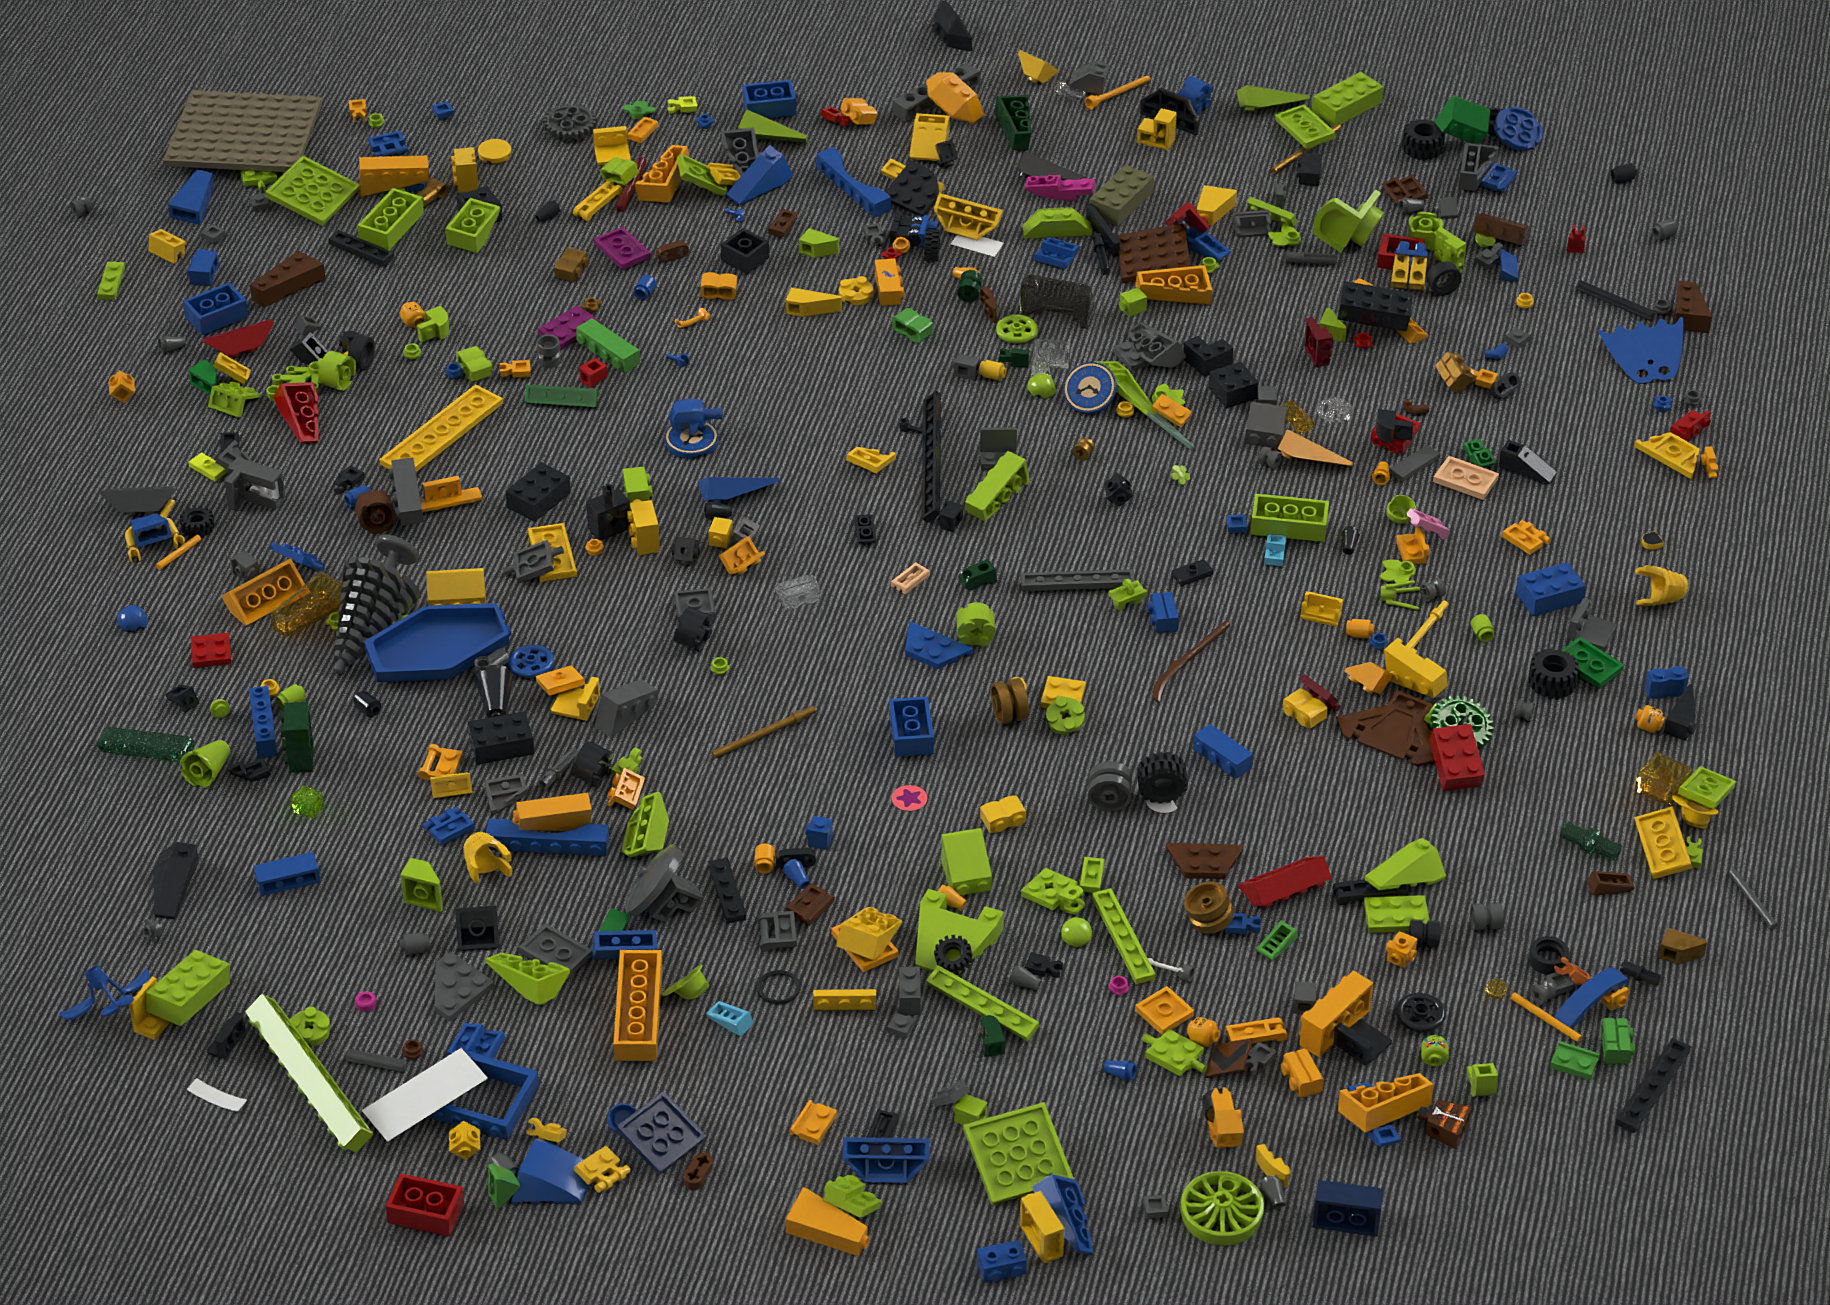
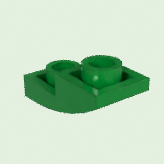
(1478, 454)
(615, 921)

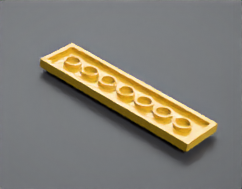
(445, 427)

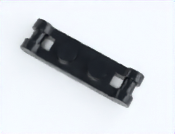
(1361, 888)

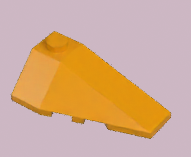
(1302, 448)

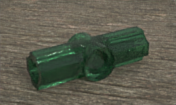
(1591, 841)

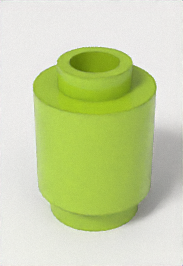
(1482, 628)
(291, 694)

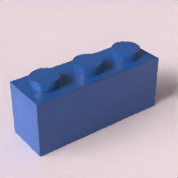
(1222, 751)
(286, 874)
(609, 943)

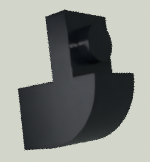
(1389, 428)

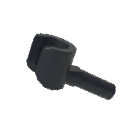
(905, 426)

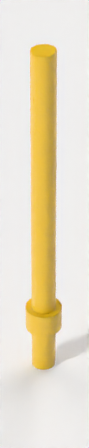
(1435, 615)

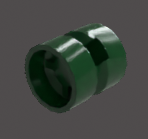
(969, 286)

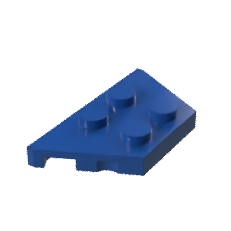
(933, 647)

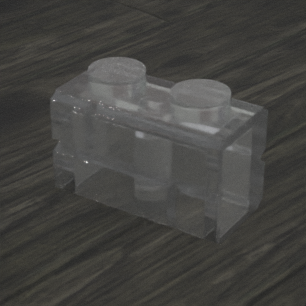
(798, 592)

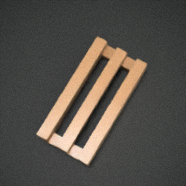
(912, 580)

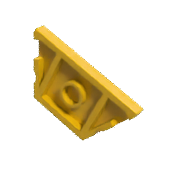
(1672, 452)

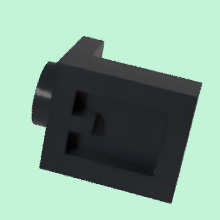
(946, 153)
(184, 696)

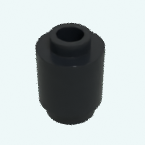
(1623, 173)
(367, 704)

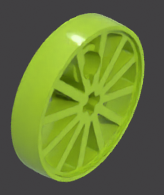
(1222, 1206)

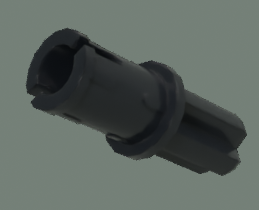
(1640, 973)

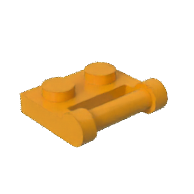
(447, 764)

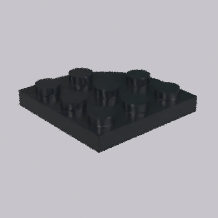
(914, 189)

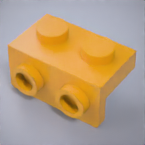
(740, 556)

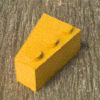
(464, 169)

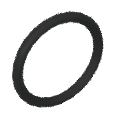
(798, 986)

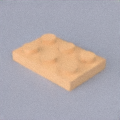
(1465, 477)

